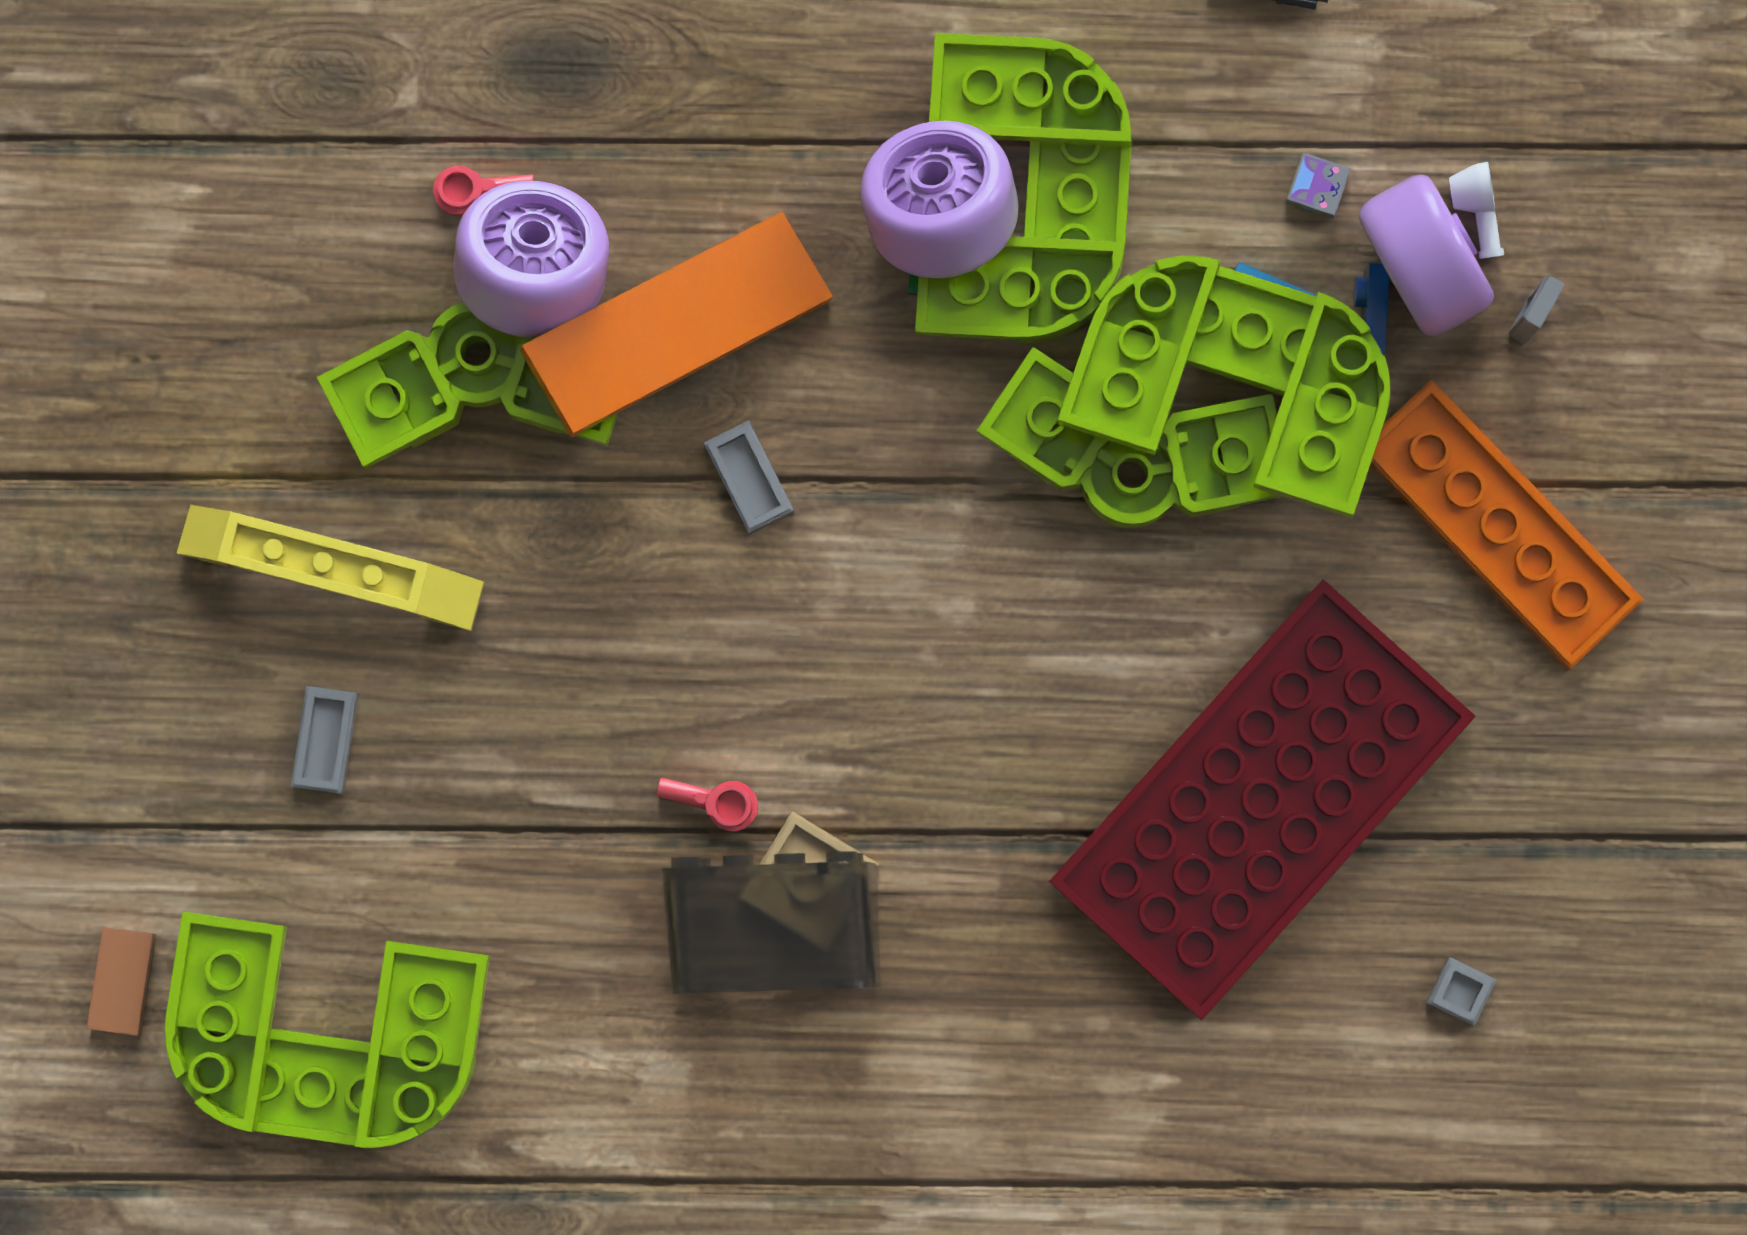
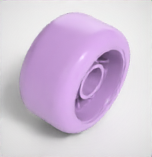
(939, 199)
(1426, 255)
(530, 257)

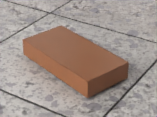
(121, 981)

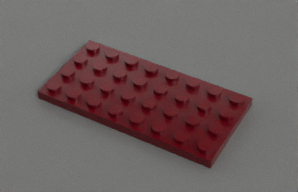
(1262, 799)

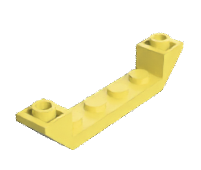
(331, 565)

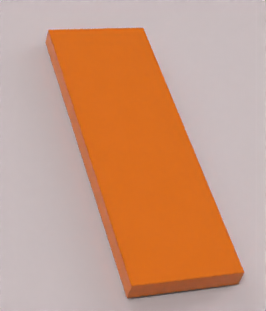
(675, 324)
(1501, 526)

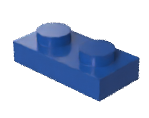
(1372, 296)

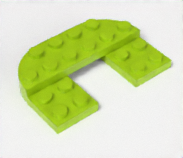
(1075, 187)
(1248, 332)
(315, 1083)

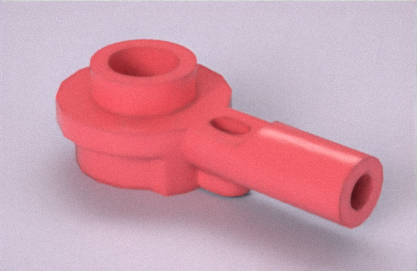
(460, 186)
(729, 805)

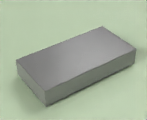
(1536, 309)
(748, 477)
(324, 740)

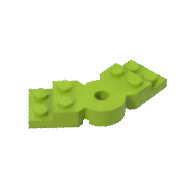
(420, 385)
(1200, 467)

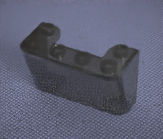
(772, 923)

